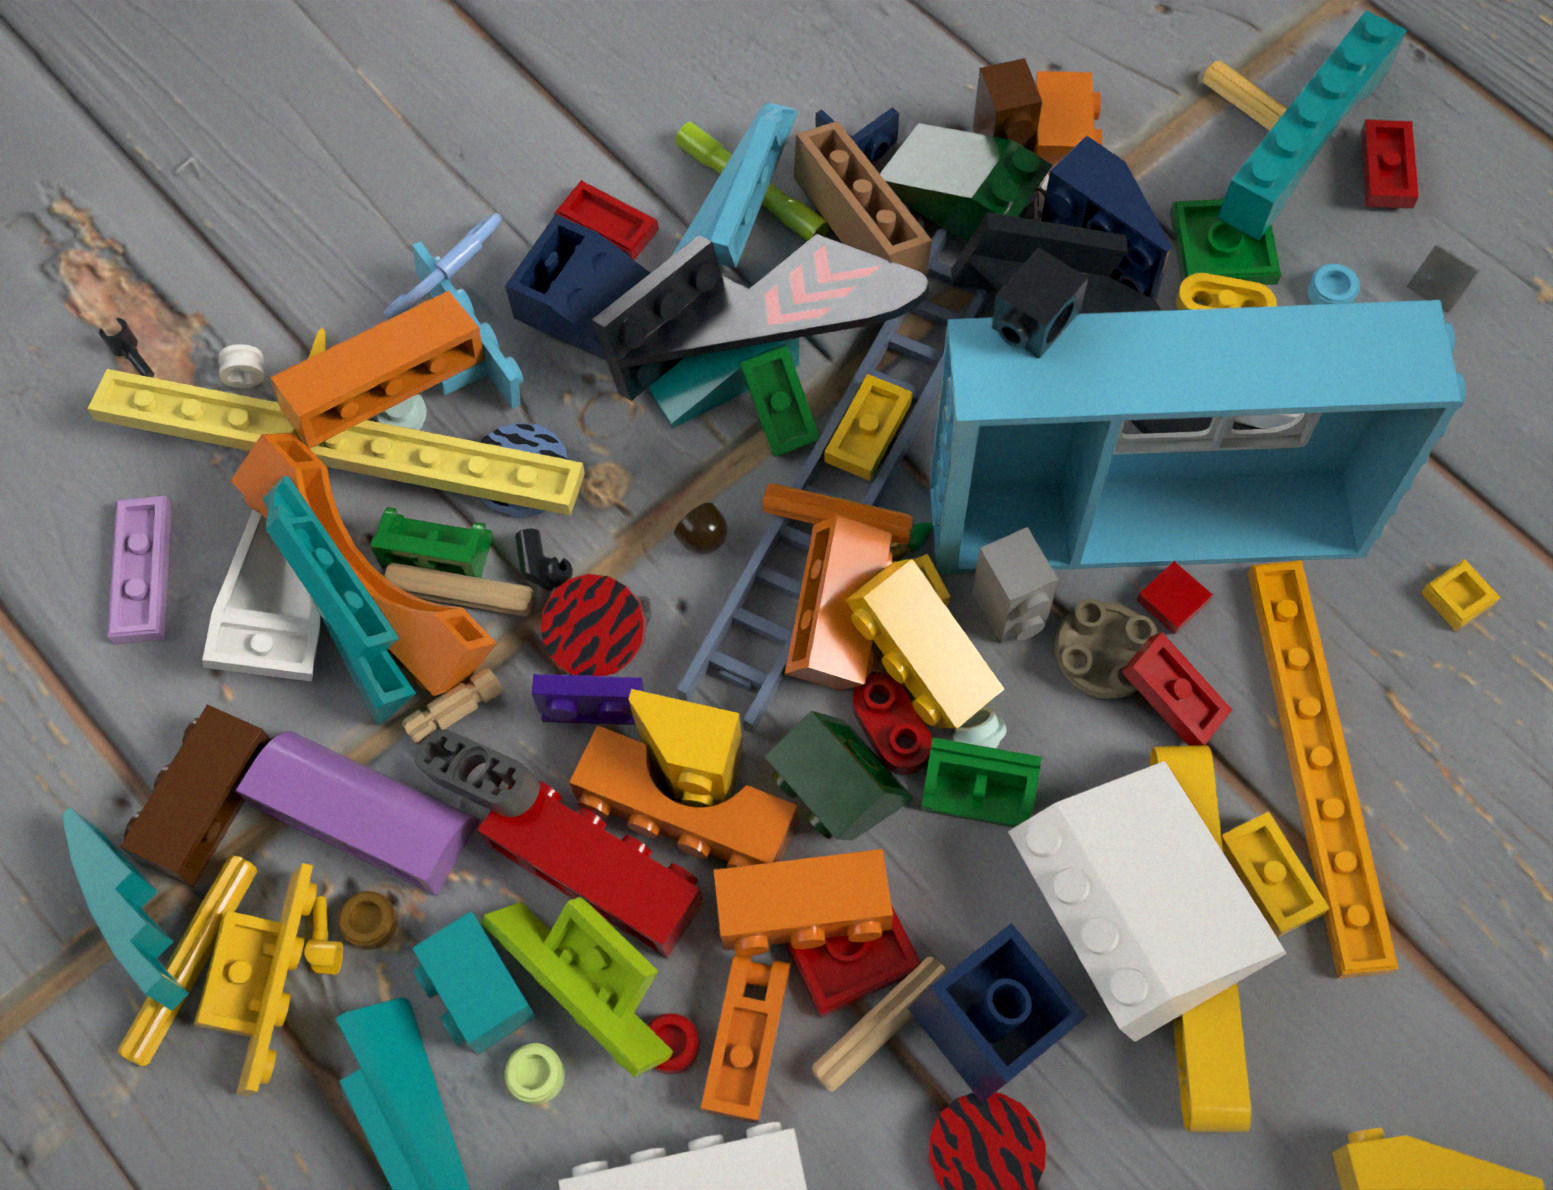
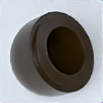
(702, 529)

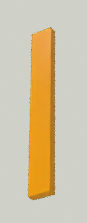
(1321, 772)

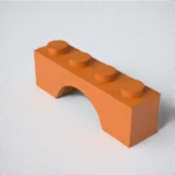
(618, 781)

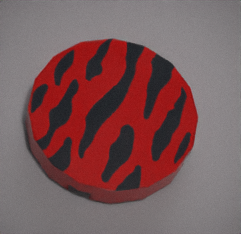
(593, 625)
(986, 1145)

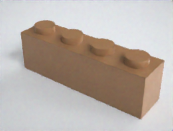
(857, 198)

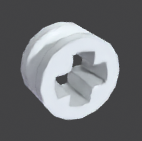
(241, 366)

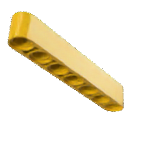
(1211, 1034)

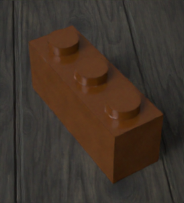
(195, 797)

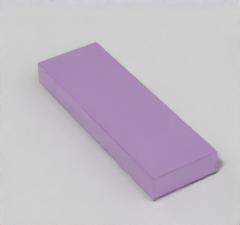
(140, 570)

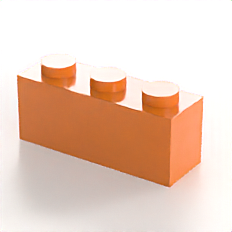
(824, 639)
(803, 902)

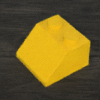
(691, 746)

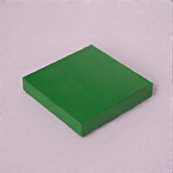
(1218, 248)

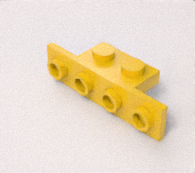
(249, 975)

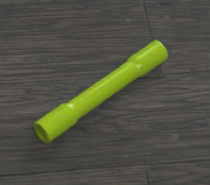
(790, 211)

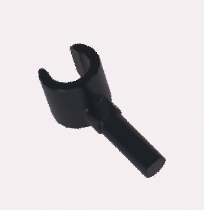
(125, 345)

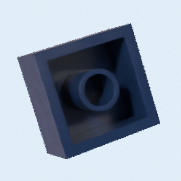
(996, 1012)

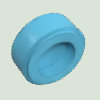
(1333, 285)

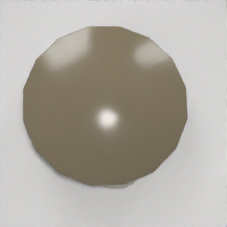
(1097, 645)

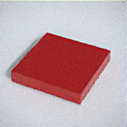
(850, 971)

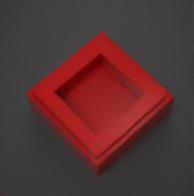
(1174, 597)

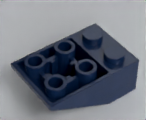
(1099, 193)
(569, 281)

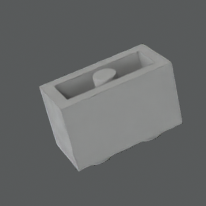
(1014, 586)

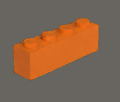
(378, 368)

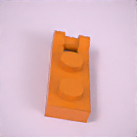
(745, 1040)

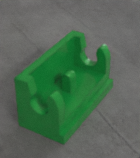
(431, 544)
(980, 783)

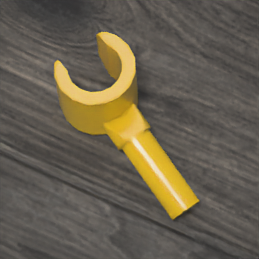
(323, 955)

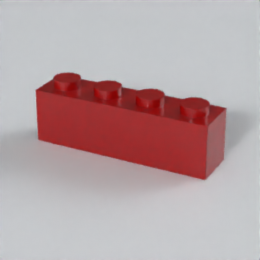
(609, 873)

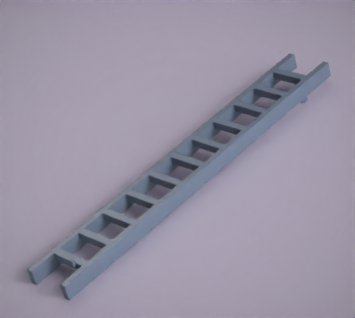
(732, 612)

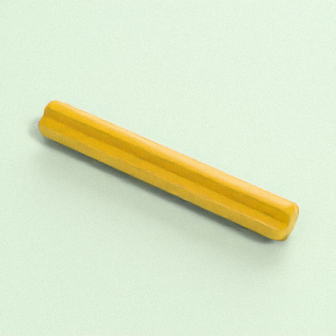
(188, 958)

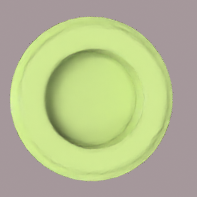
(534, 1074)

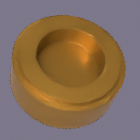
(368, 920)

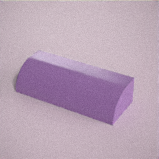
(357, 810)

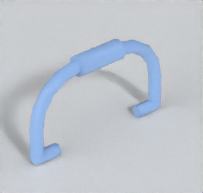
(448, 265)

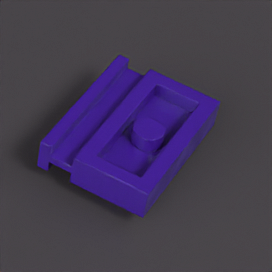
(585, 698)

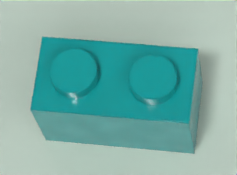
(472, 984)

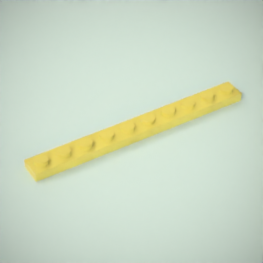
(365, 448)

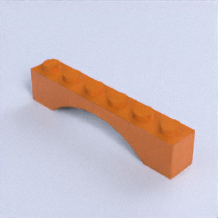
(436, 641)

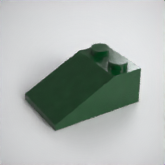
(964, 175)

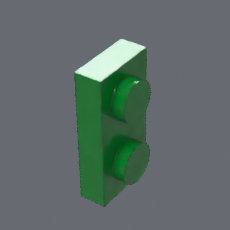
(779, 400)

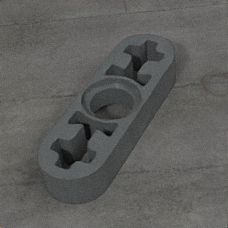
(484, 788)

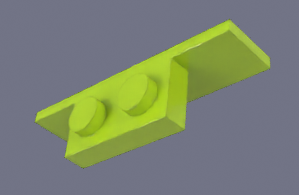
(589, 974)

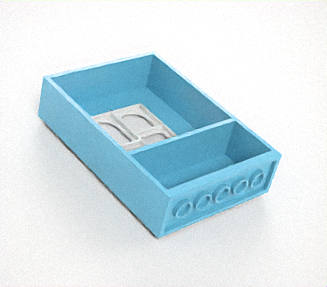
(1048, 453)

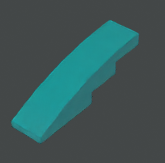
(115, 898)

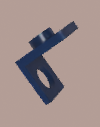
(875, 137)

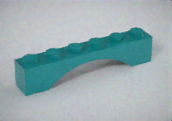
(1289, 148)

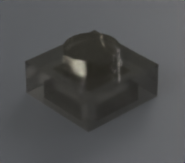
(1443, 278)

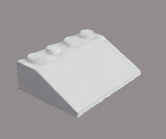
(1145, 897)

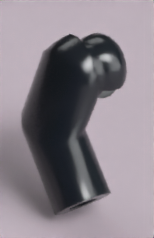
(535, 566)

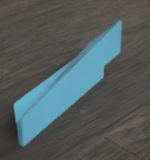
(741, 187)

